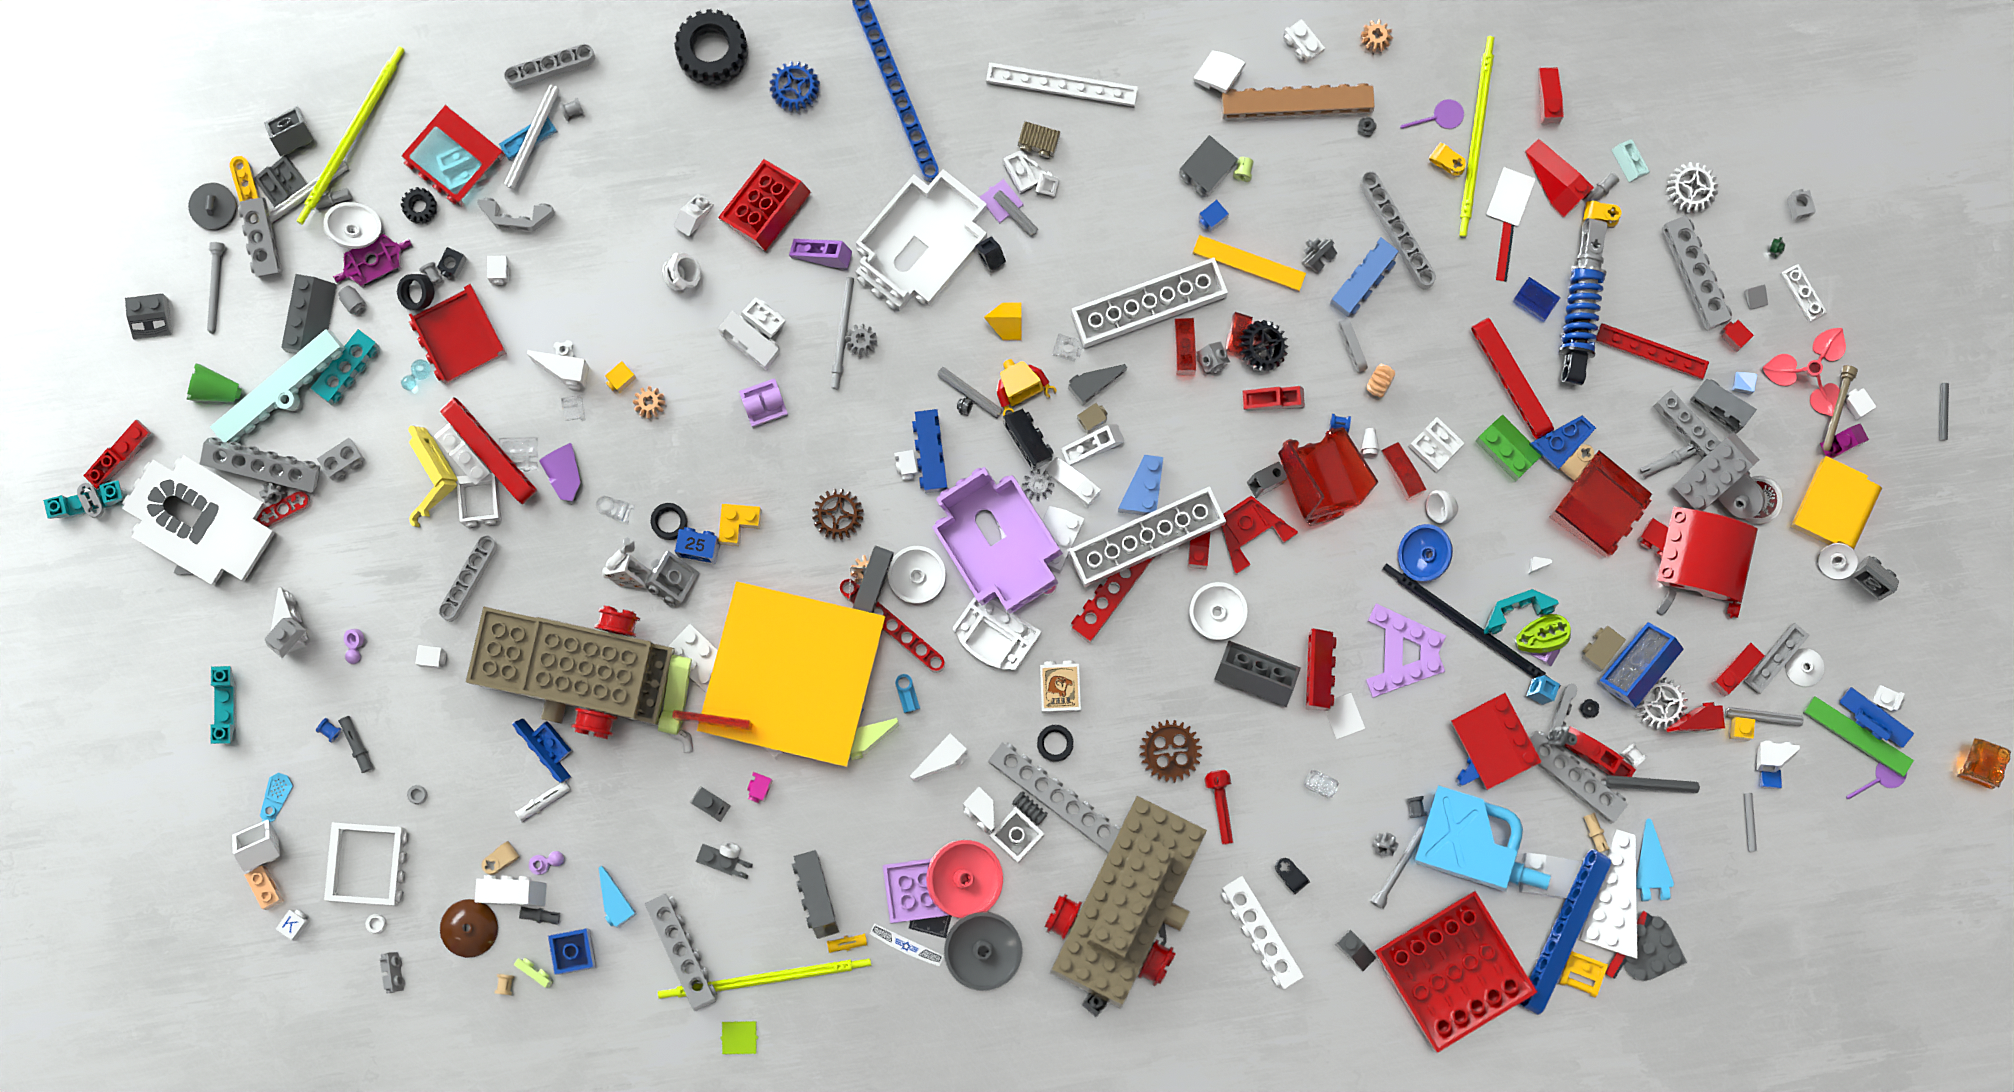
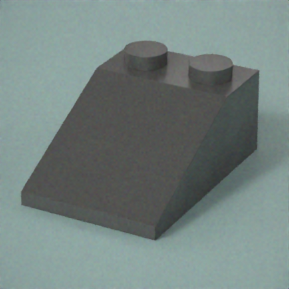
(1876, 578)

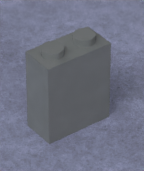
(1208, 166)

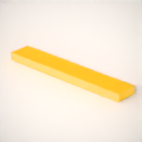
(1249, 263)

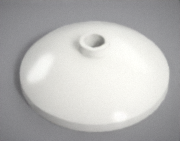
(352, 225)
(912, 561)
(1223, 598)

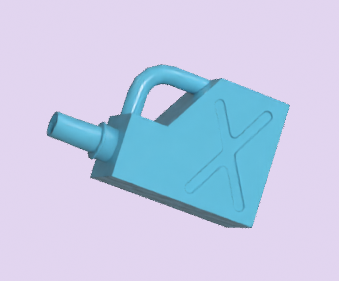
(1462, 843)

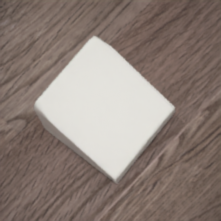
(1538, 563)

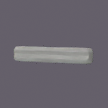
(1015, 213)

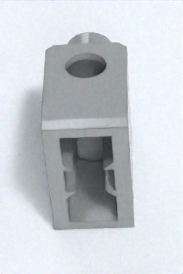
(284, 636)

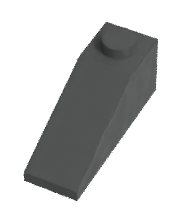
(1091, 383)

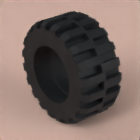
(711, 23)

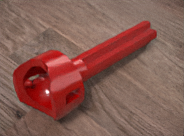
(1221, 801)

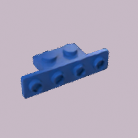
(1875, 718)
(547, 746)

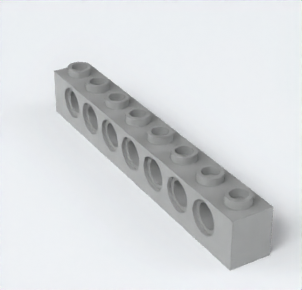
(1007, 751)

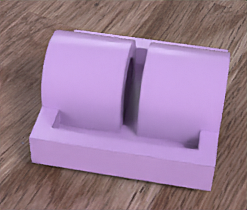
(763, 402)

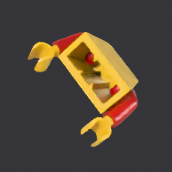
(1020, 383)

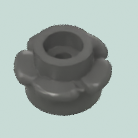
(1367, 130)
(964, 405)

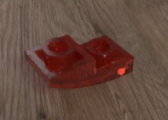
(1238, 324)

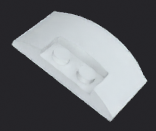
(995, 634)

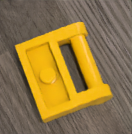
(1584, 967)

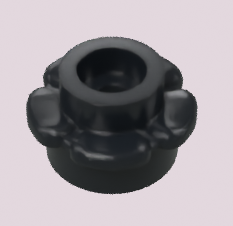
(1589, 713)

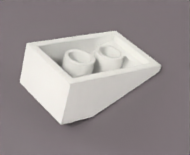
(567, 369)
(945, 756)
(1562, 873)

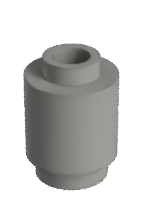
(351, 300)

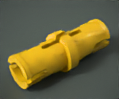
(860, 941)

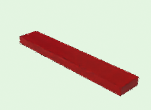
(1652, 351)

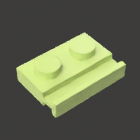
(539, 976)

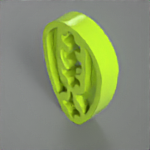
(1551, 642)

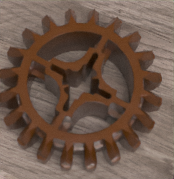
(821, 511)

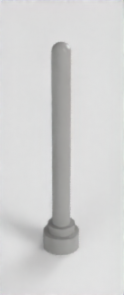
(216, 251)
(1380, 899)

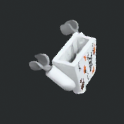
(627, 570)

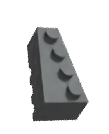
(815, 894)

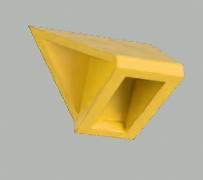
(1006, 320)

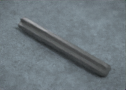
(1652, 784)

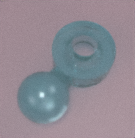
(409, 381)

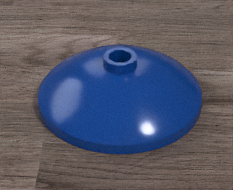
(1415, 550)

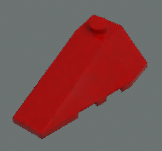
(1560, 181)

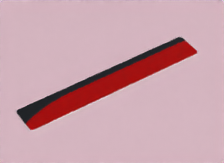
(1505, 251)
(1619, 959)

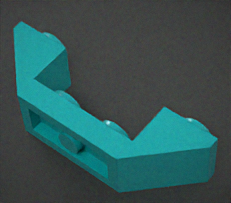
(71, 506)
(1540, 602)
(224, 705)

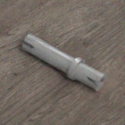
(1668, 461)

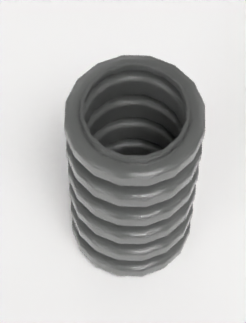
(1029, 808)

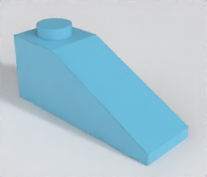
(614, 902)

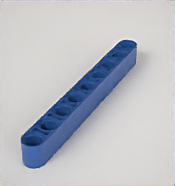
(1567, 929)

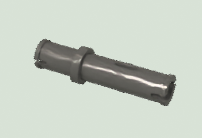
(355, 744)

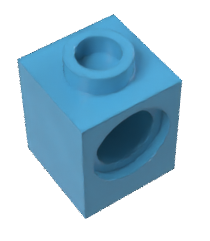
(1543, 689)

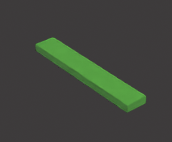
(1858, 736)

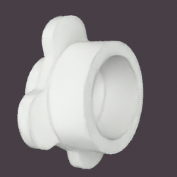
(565, 345)

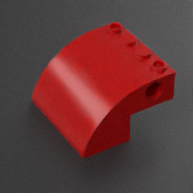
(1707, 554)

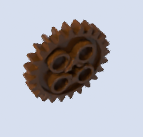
(1168, 733)

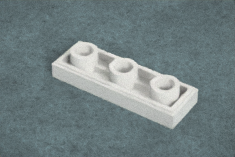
(1808, 303)

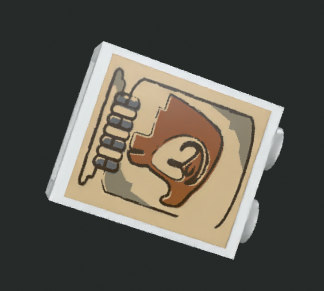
(1060, 687)

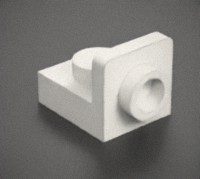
(1888, 699)

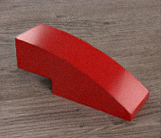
(1273, 398)

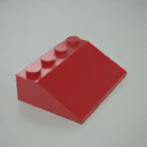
(765, 204)
(1496, 741)

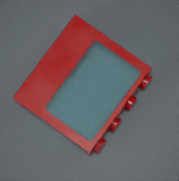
(451, 155)

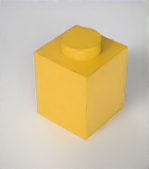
(619, 377)
(1742, 728)

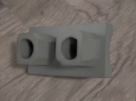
(1318, 249)

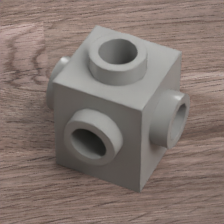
(1213, 357)

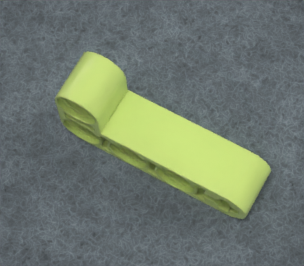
(675, 693)

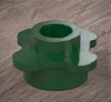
(1777, 246)

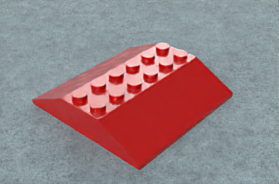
(1455, 972)

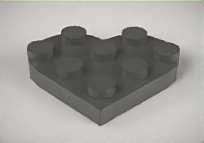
(1656, 951)

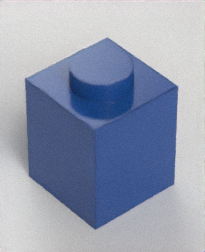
(1213, 216)

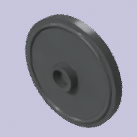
(212, 205)

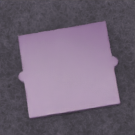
(993, 206)

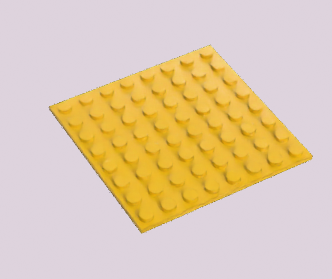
(792, 672)

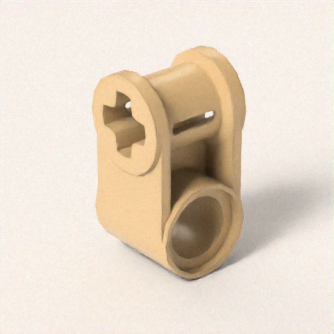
(1576, 463)
(502, 856)

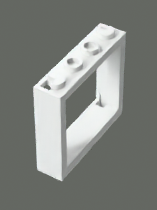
(334, 861)

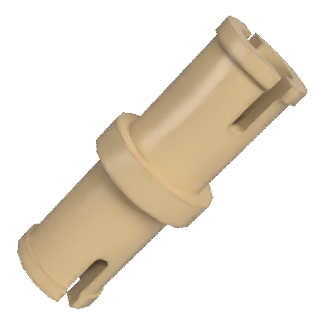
(1596, 833)

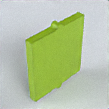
(739, 1037)

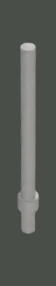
(837, 368)

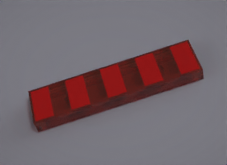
(712, 720)

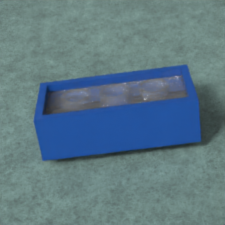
(1641, 664)

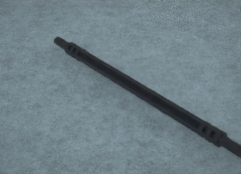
(1464, 622)

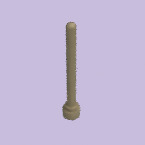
(1848, 374)

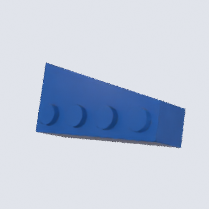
(931, 451)

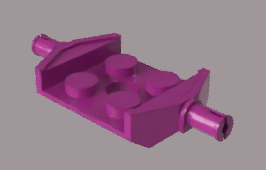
(387, 259)

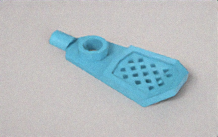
(273, 801)

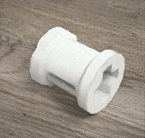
(1634, 755)

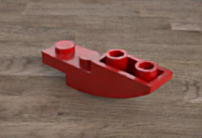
(118, 455)
(1599, 755)

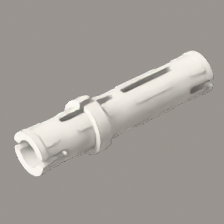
(542, 801)

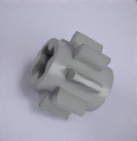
(271, 492)
(1385, 844)

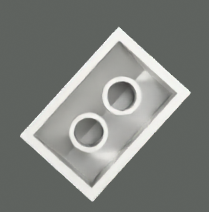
(1064, 529)

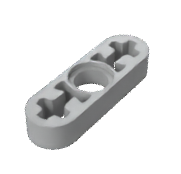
(1353, 345)

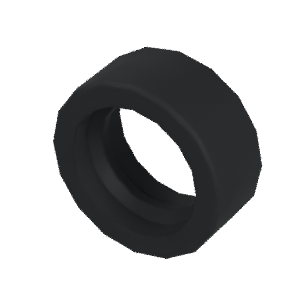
(404, 295)
(660, 509)
(1052, 757)

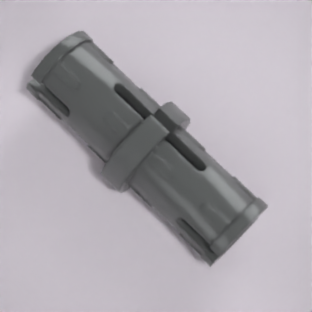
(539, 915)

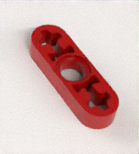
(298, 507)

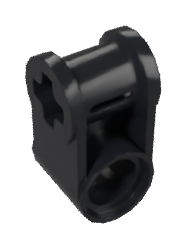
(1294, 877)

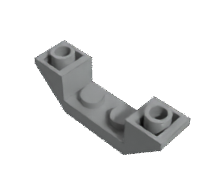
(541, 215)

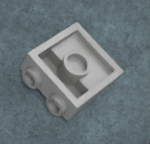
(671, 579)

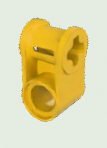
(1446, 159)
(1602, 212)

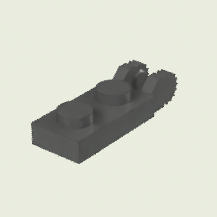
(713, 858)

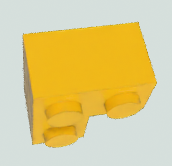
(733, 519)

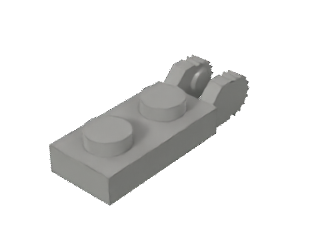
(1564, 707)

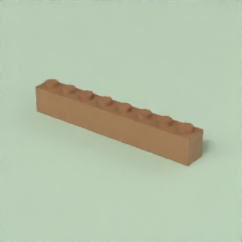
(1298, 102)

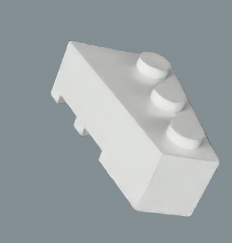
(749, 340)
(510, 891)

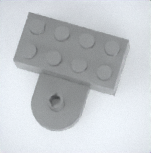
(1724, 477)

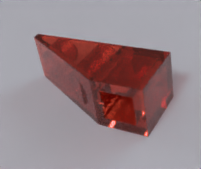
(1185, 346)

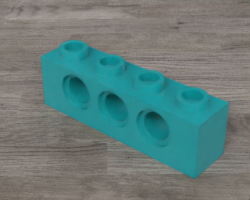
(334, 370)

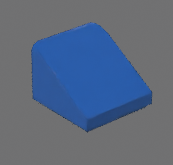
(1771, 780)

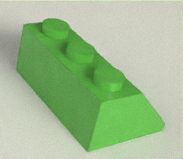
(1508, 447)

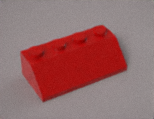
(1320, 670)

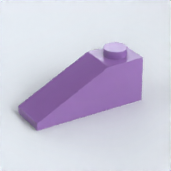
(822, 252)

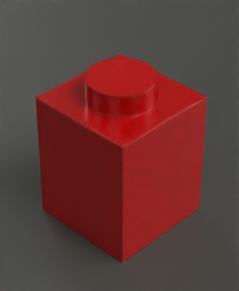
(1736, 335)

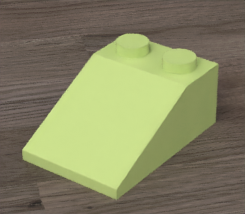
(869, 736)

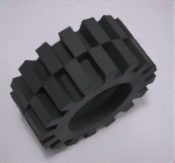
(411, 197)

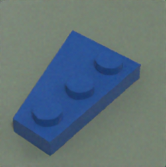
(1564, 441)

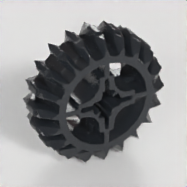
(1269, 359)

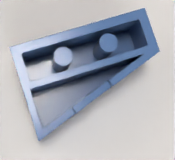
(1144, 488)

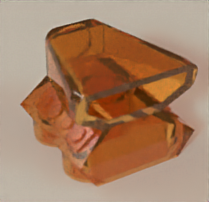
(1985, 764)

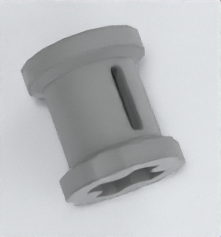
(571, 108)
(430, 271)

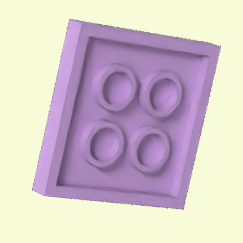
(908, 892)

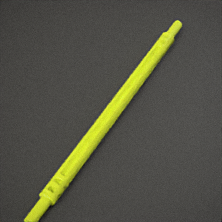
(1486, 70)
(350, 135)
(772, 977)

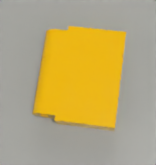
(1836, 504)

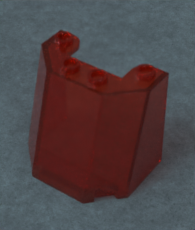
(1327, 476)
(1602, 505)

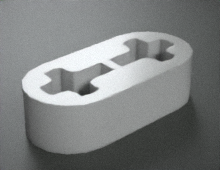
(94, 497)

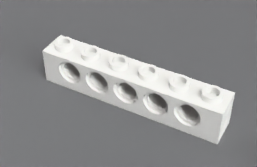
(1292, 973)

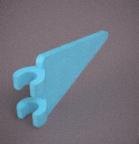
(1652, 866)

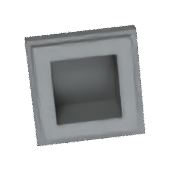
(1756, 296)

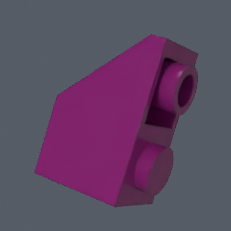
(1846, 441)

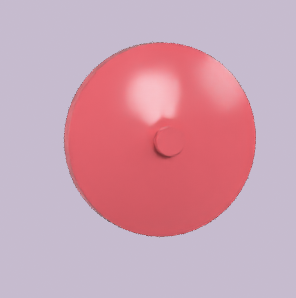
(964, 878)

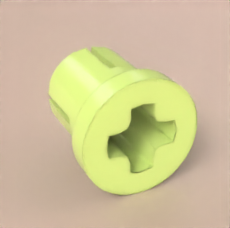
(1243, 169)

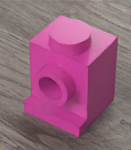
(759, 787)

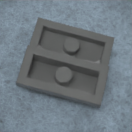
(280, 180)

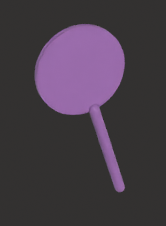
(1446, 114)
(1885, 777)

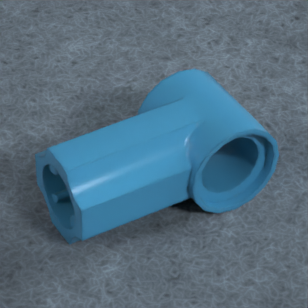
(907, 695)

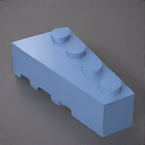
(1365, 277)

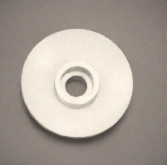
(1838, 569)
(1796, 671)

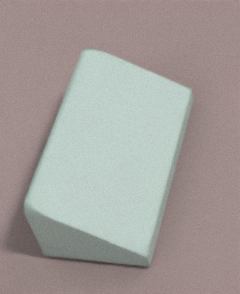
(1630, 160)

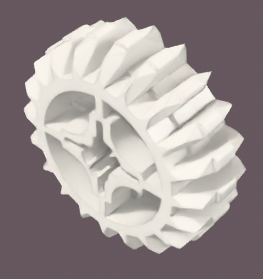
(1688, 202)
(1663, 712)

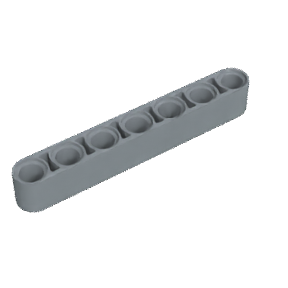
(1397, 221)

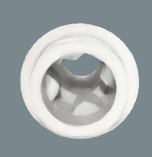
(1370, 444)

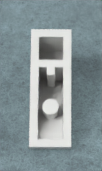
(1093, 444)
(1073, 481)

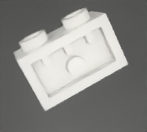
(1303, 40)
(763, 317)

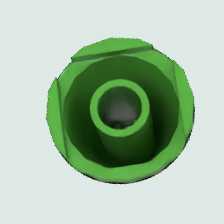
(211, 386)

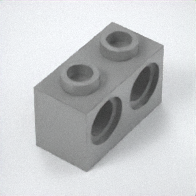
(338, 454)

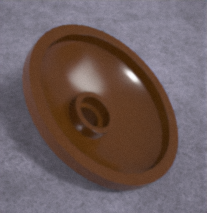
(482, 930)

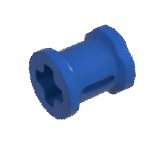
(1346, 421)
(328, 730)

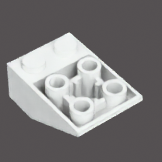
(285, 609)

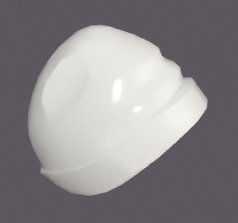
(1441, 506)

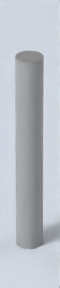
(1750, 822)

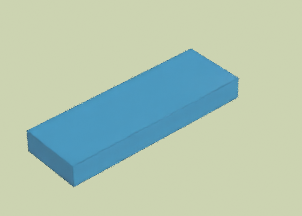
(513, 144)

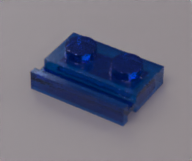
(1536, 298)

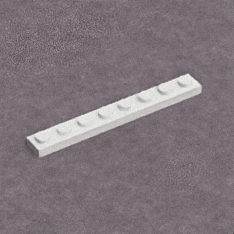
(1061, 84)

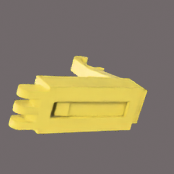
(436, 468)

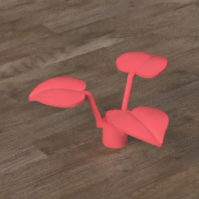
(1783, 369)

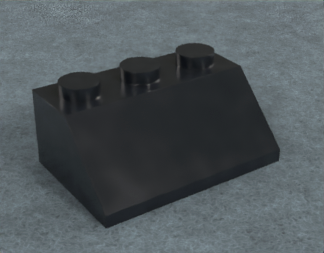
(1028, 438)

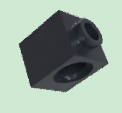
(990, 253)
(451, 255)

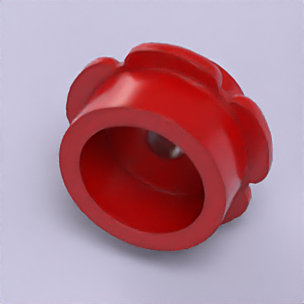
(1734, 609)

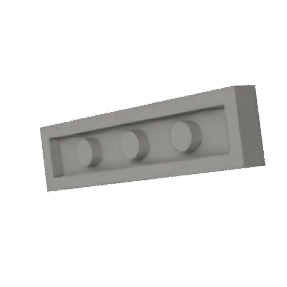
(1777, 658)

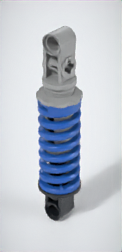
(1583, 304)

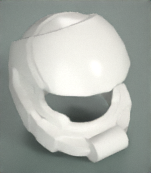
(674, 270)

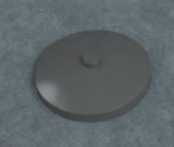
(983, 951)

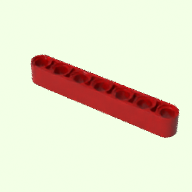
(1512, 378)
(488, 450)
(902, 629)

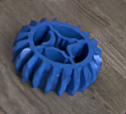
(788, 89)

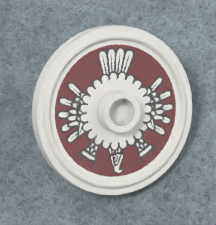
(1773, 500)

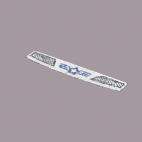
(906, 945)

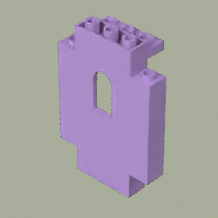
(1015, 565)

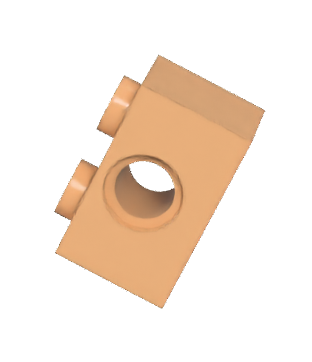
(264, 887)

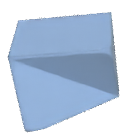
(1745, 382)

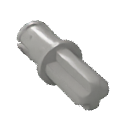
(1603, 188)
(334, 197)

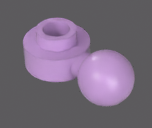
(353, 639)
(555, 859)

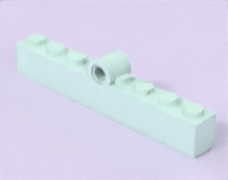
(277, 387)

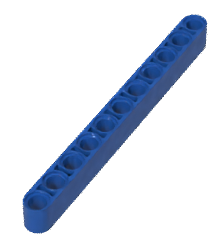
(898, 95)

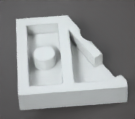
(1023, 170)

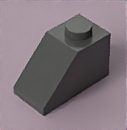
(1355, 950)

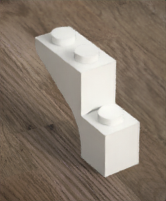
(461, 454)

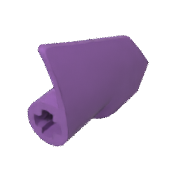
(562, 471)

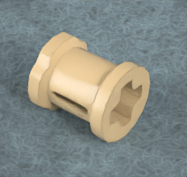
(504, 984)

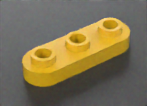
(241, 176)

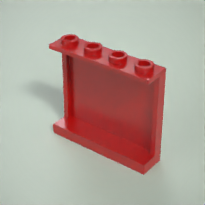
(457, 335)

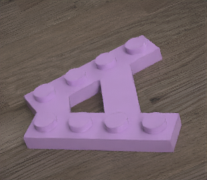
(1396, 629)

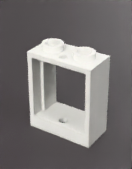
(464, 481)

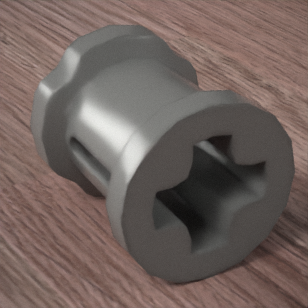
(1416, 807)

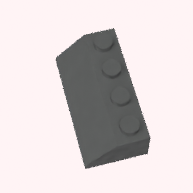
(308, 311)
(1257, 673)

